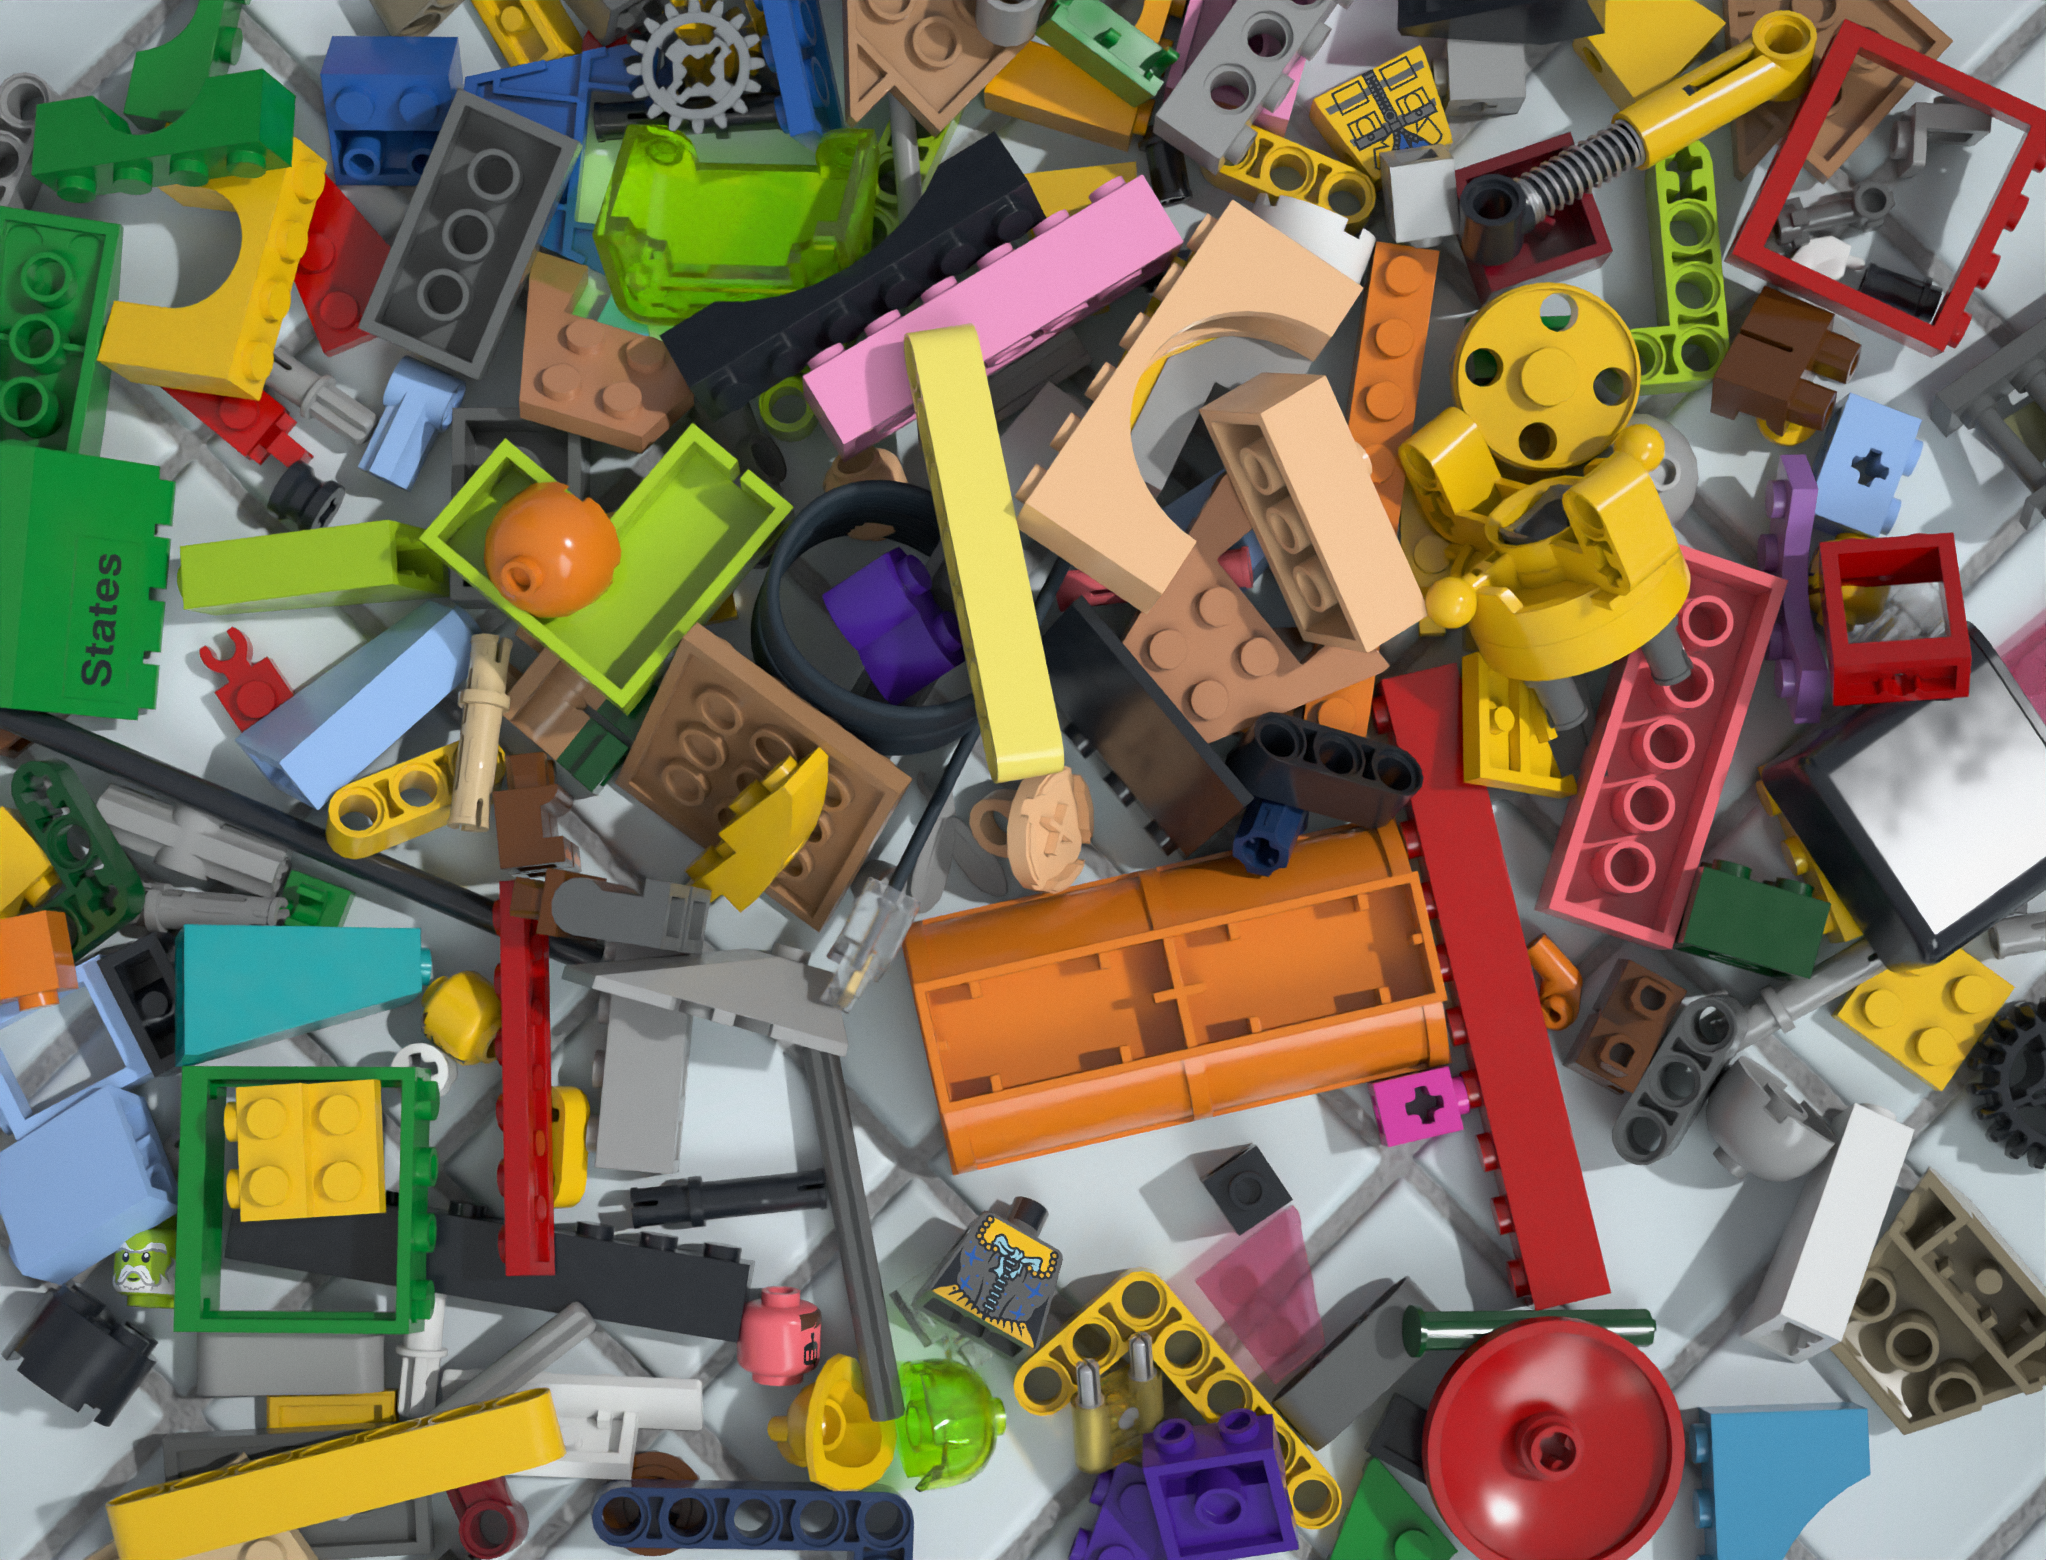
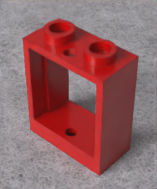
(1867, 670)

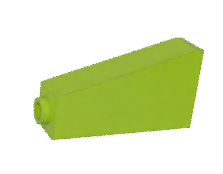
(311, 570)

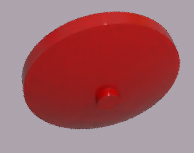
(1553, 1444)

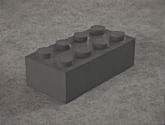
(470, 235)

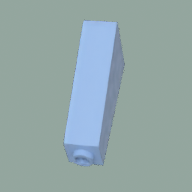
(362, 704)

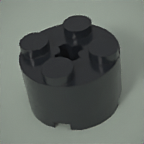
(81, 1354)

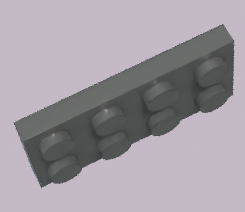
(379, 1532)

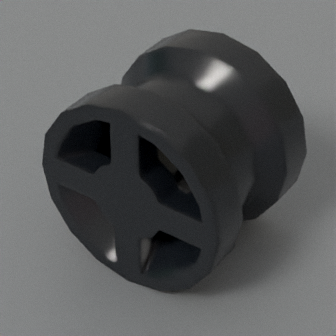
(305, 498)

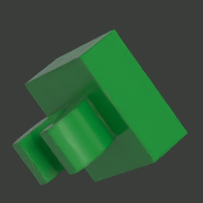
(315, 901)

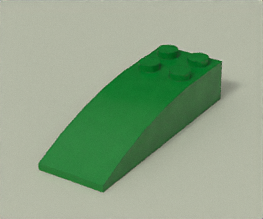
(53, 315)

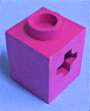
(1392, 1094)

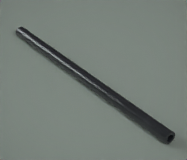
(270, 824)

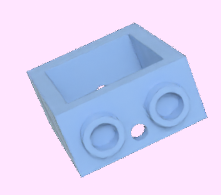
(15, 1111)

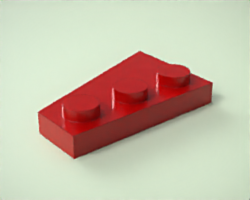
(339, 270)

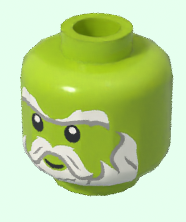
(147, 1267)

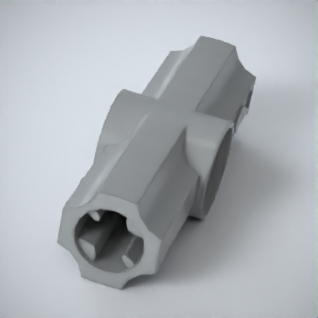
(194, 842)

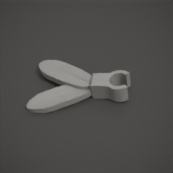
(947, 840)

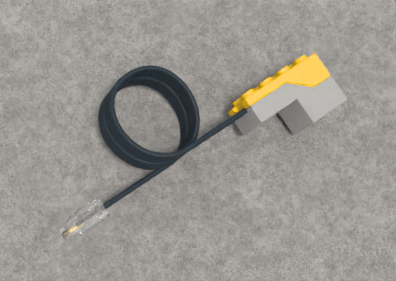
(1160, 421)

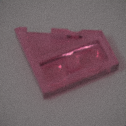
(1269, 1295)

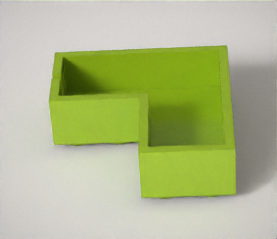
(683, 552)

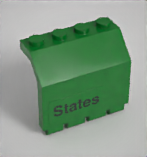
(79, 581)

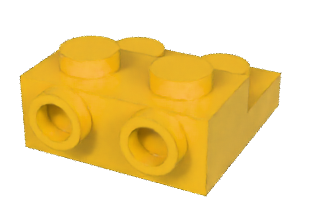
(307, 1150)

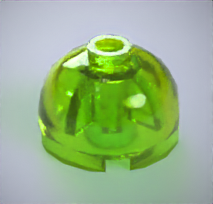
(946, 1423)

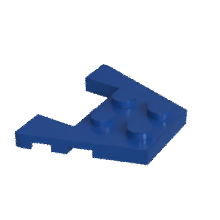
(559, 97)

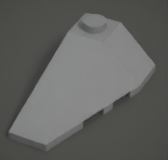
(733, 988)

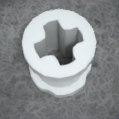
(447, 1066)

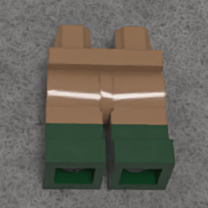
(550, 711)

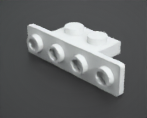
(603, 1416)

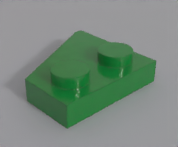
(1387, 1523)

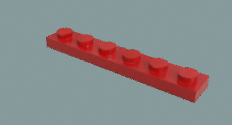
(526, 1099)

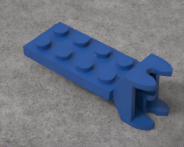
(801, 57)

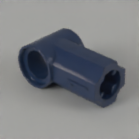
(1268, 835)

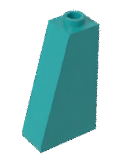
(279, 982)

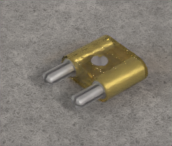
(1116, 1409)

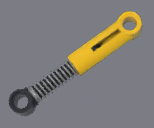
(1767, 66)

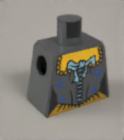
(997, 1281)

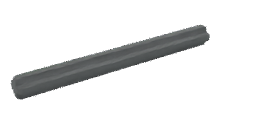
(854, 1235)

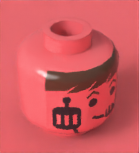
(779, 1337)

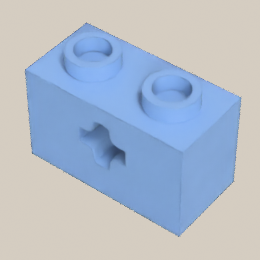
(1884, 440)

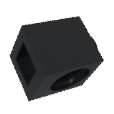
(1246, 1189)

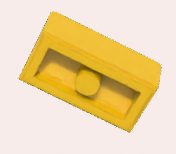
(530, 29)

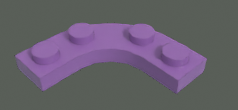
(1784, 552)

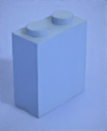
(84, 1185)

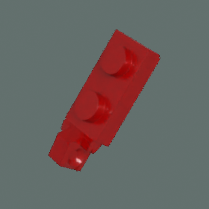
(247, 425)

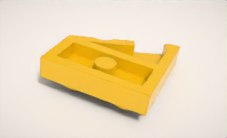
(1507, 735)

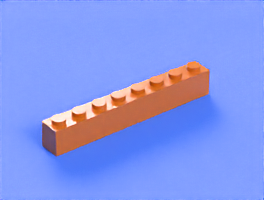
(1383, 411)

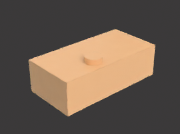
(1315, 510)

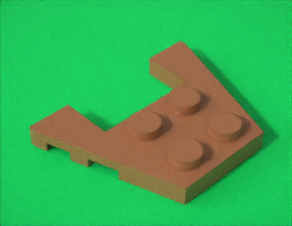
(590, 373)
(1215, 647)

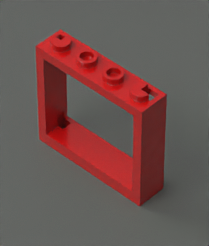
(1979, 261)

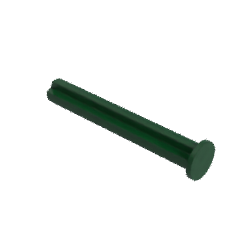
(1461, 1329)

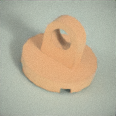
(1045, 829)

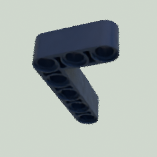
(779, 1532)

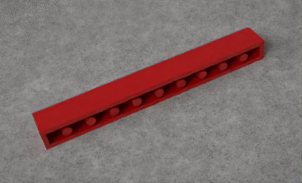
(1493, 1000)

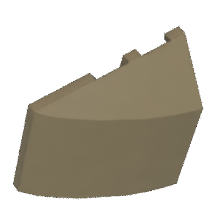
(1944, 1314)

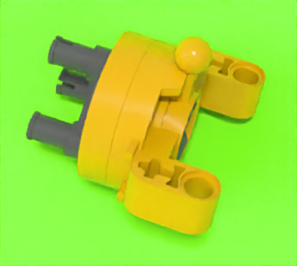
(1554, 568)

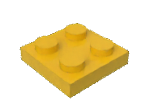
(1926, 1014)

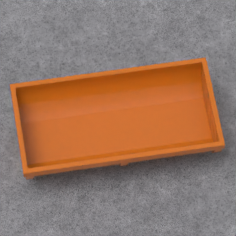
(1175, 996)

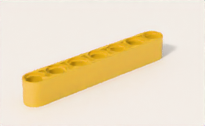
(337, 1477)

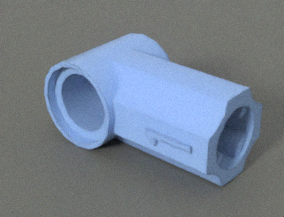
(416, 409)

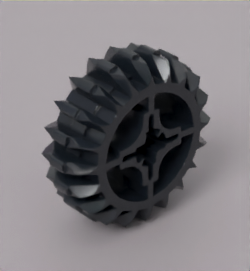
(2004, 1100)

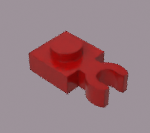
(251, 688)

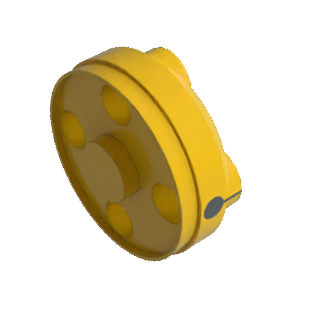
(1547, 375)

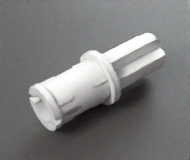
(421, 1365)

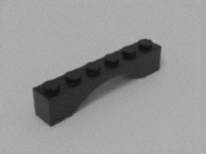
(749, 346)

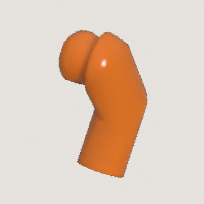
(1560, 983)

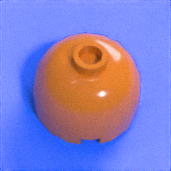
(551, 551)

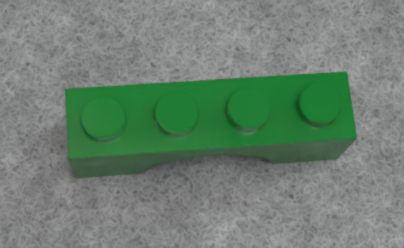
(171, 75)
(232, 128)

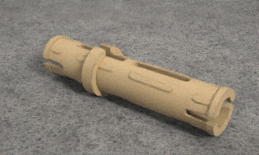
(483, 708)

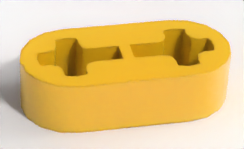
(570, 1155)

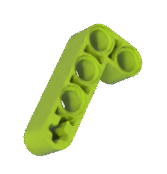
(1681, 264)

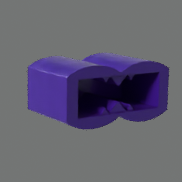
(896, 625)

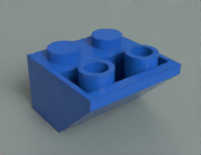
(387, 104)

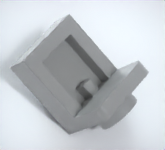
(1934, 123)

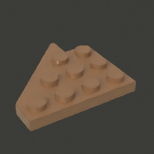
(920, 54)
(1865, 94)

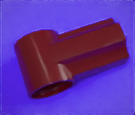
(470, 1505)

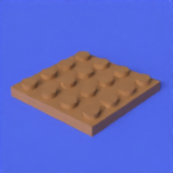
(730, 723)

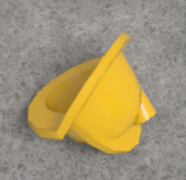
(833, 1432)

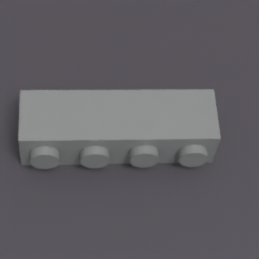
(640, 1079)

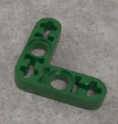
(83, 894)

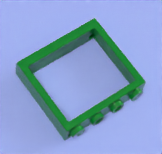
(202, 1203)

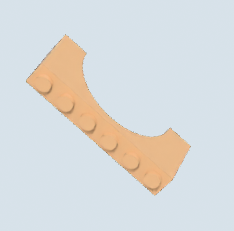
(1092, 497)

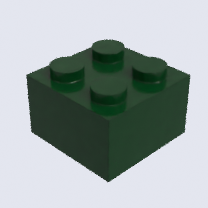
(1752, 924)

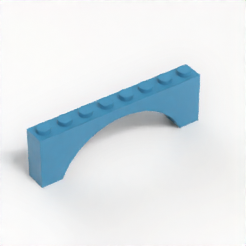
(1772, 1472)

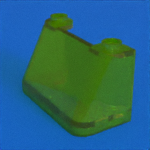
(711, 232)

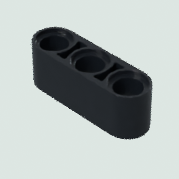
(1324, 770)

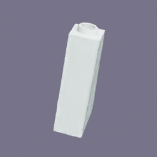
(1830, 1237)

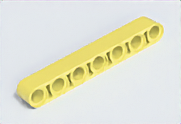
(983, 553)

